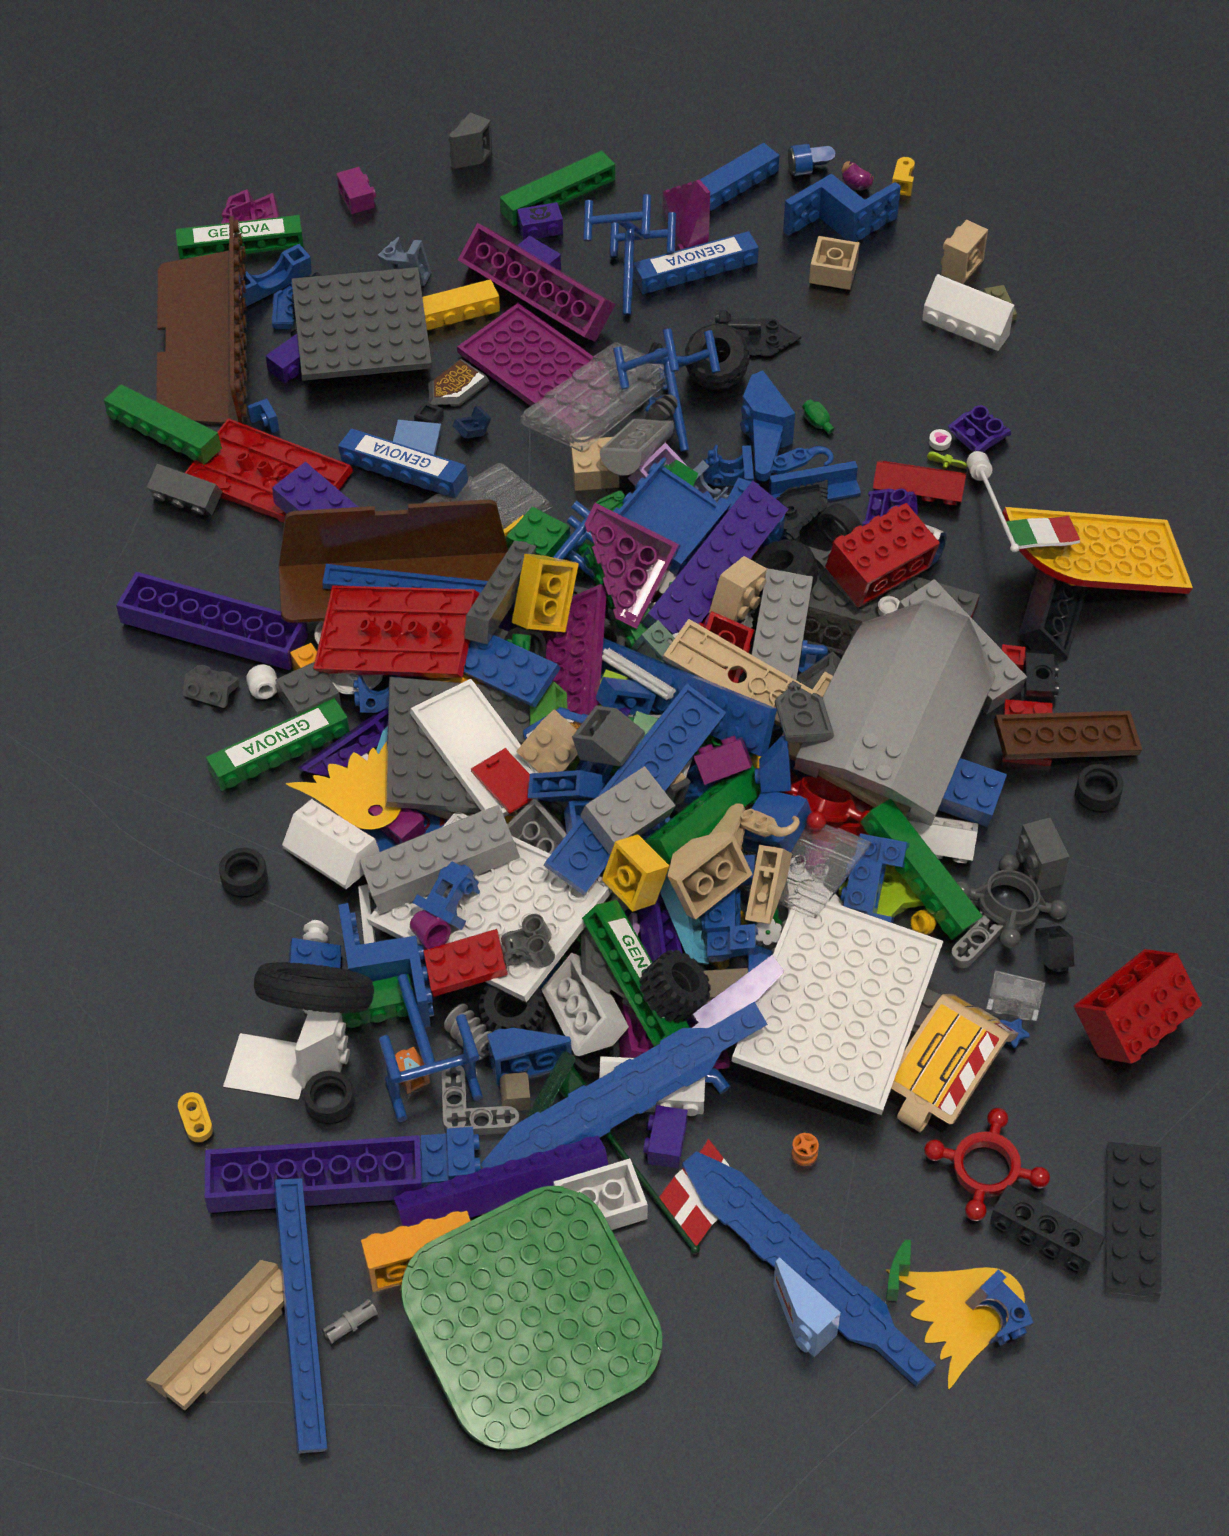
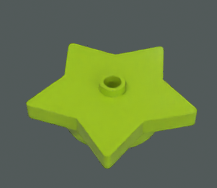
(895, 894)

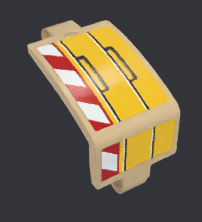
(947, 1060)

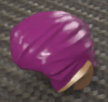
(856, 177)

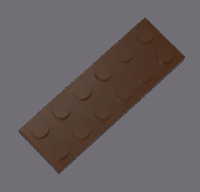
(1067, 735)

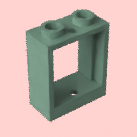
(654, 642)

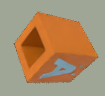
(410, 1059)

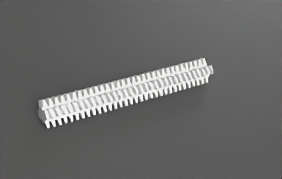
(638, 674)

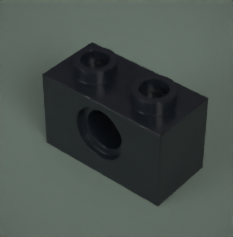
(1041, 676)

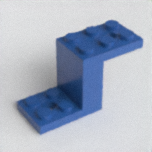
(841, 208)
(388, 960)

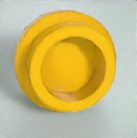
(923, 922)

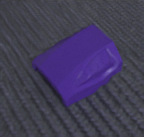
(979, 429)
(883, 500)

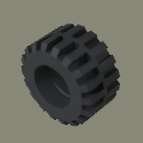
(675, 986)
(495, 998)

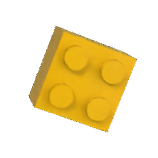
(635, 872)

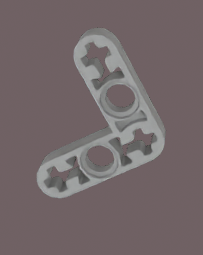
(975, 949)
(461, 1112)

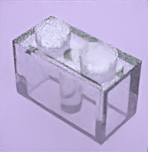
(1015, 996)

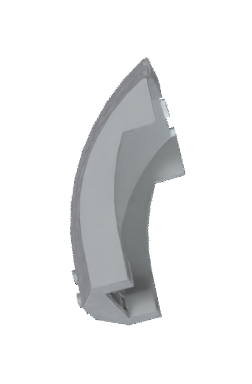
(904, 706)

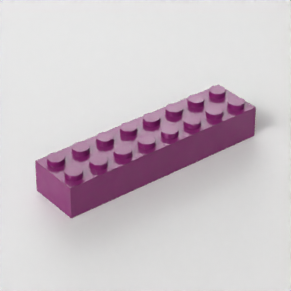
(536, 282)

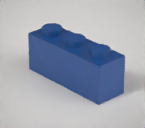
(564, 786)

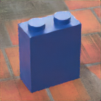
(782, 809)

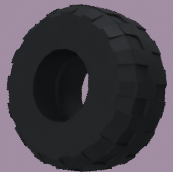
(731, 370)
(788, 557)

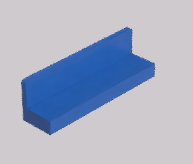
(841, 480)

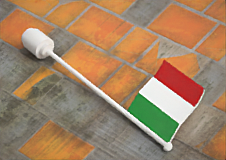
(1024, 532)

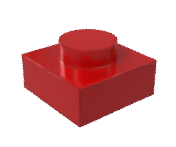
(1016, 654)

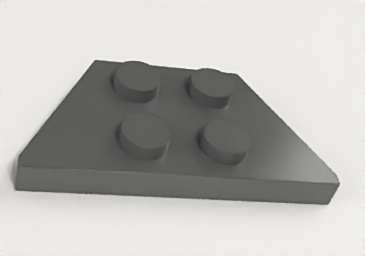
(595, 966)

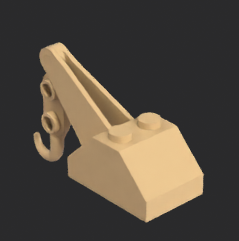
(714, 864)

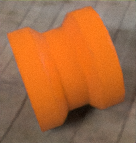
(807, 1143)

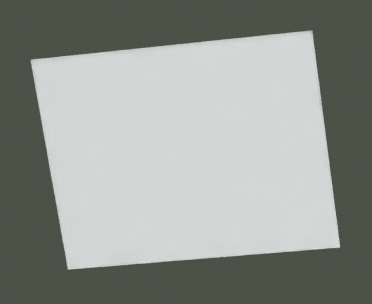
(264, 1067)

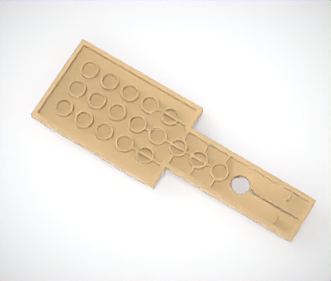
(762, 684)

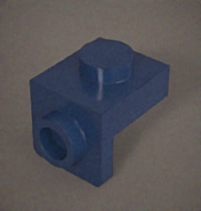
(473, 426)

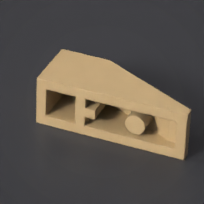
(767, 883)

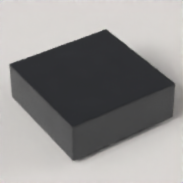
(428, 413)

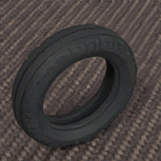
(313, 987)

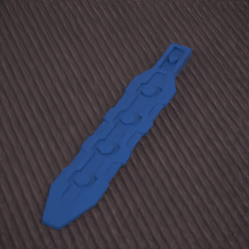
(627, 1089)
(775, 1235)

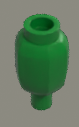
(817, 415)

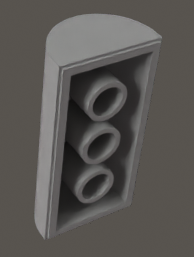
(635, 444)

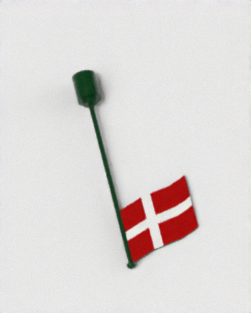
(679, 1198)

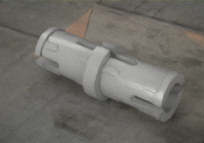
(349, 1321)

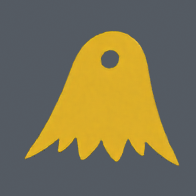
(354, 790)
(954, 1321)

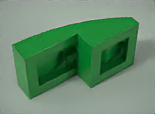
(899, 1267)

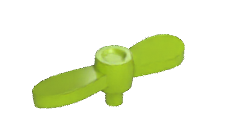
(946, 460)

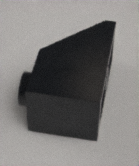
(1056, 948)

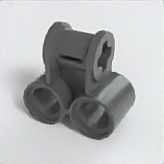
(529, 943)

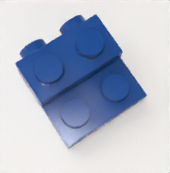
(449, 1155)

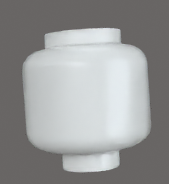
(262, 682)

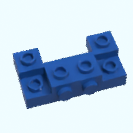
(868, 875)
(723, 925)

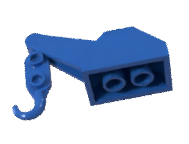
(770, 426)

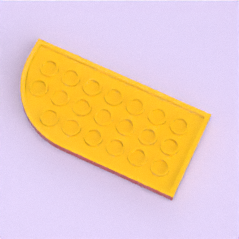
(1111, 553)

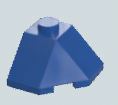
(775, 768)

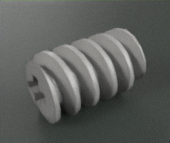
(478, 1031)

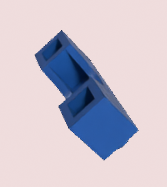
(292, 264)

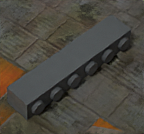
(497, 595)

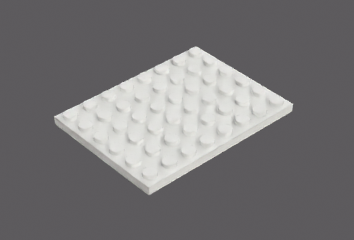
(503, 903)
(841, 1004)

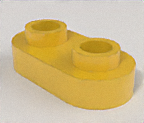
(195, 1119)

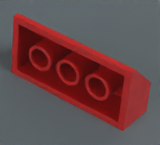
(924, 481)

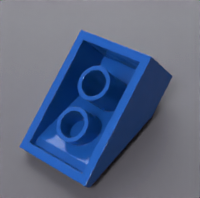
(524, 1051)

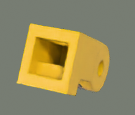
(904, 175)

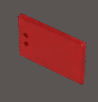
(504, 779)

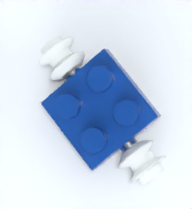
(313, 947)

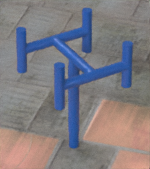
(632, 233)
(671, 364)
(569, 548)
(465, 1060)

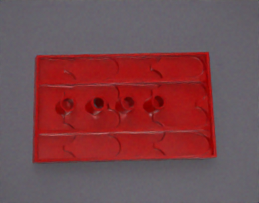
(256, 462)
(395, 631)

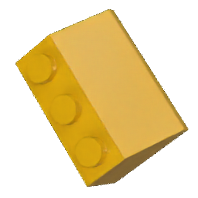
(544, 593)

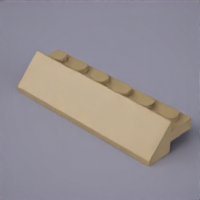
(221, 1336)

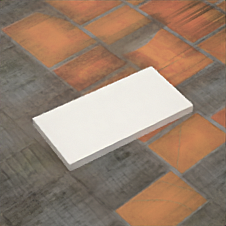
(465, 734)

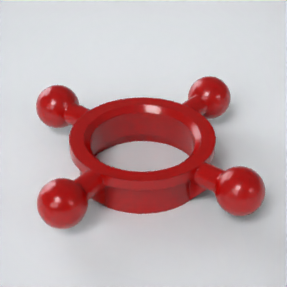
(822, 810)
(997, 1119)

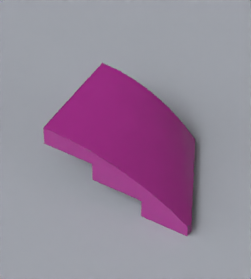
(245, 208)

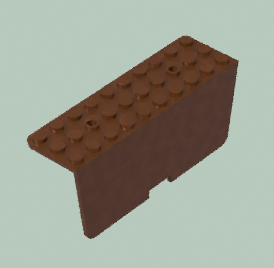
(205, 336)
(426, 539)

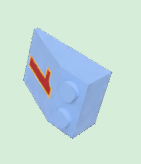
(808, 1313)

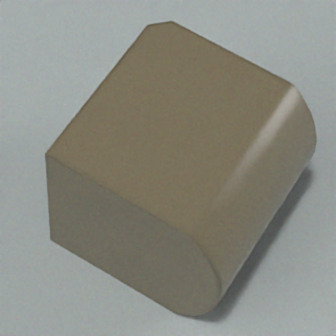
(515, 1091)

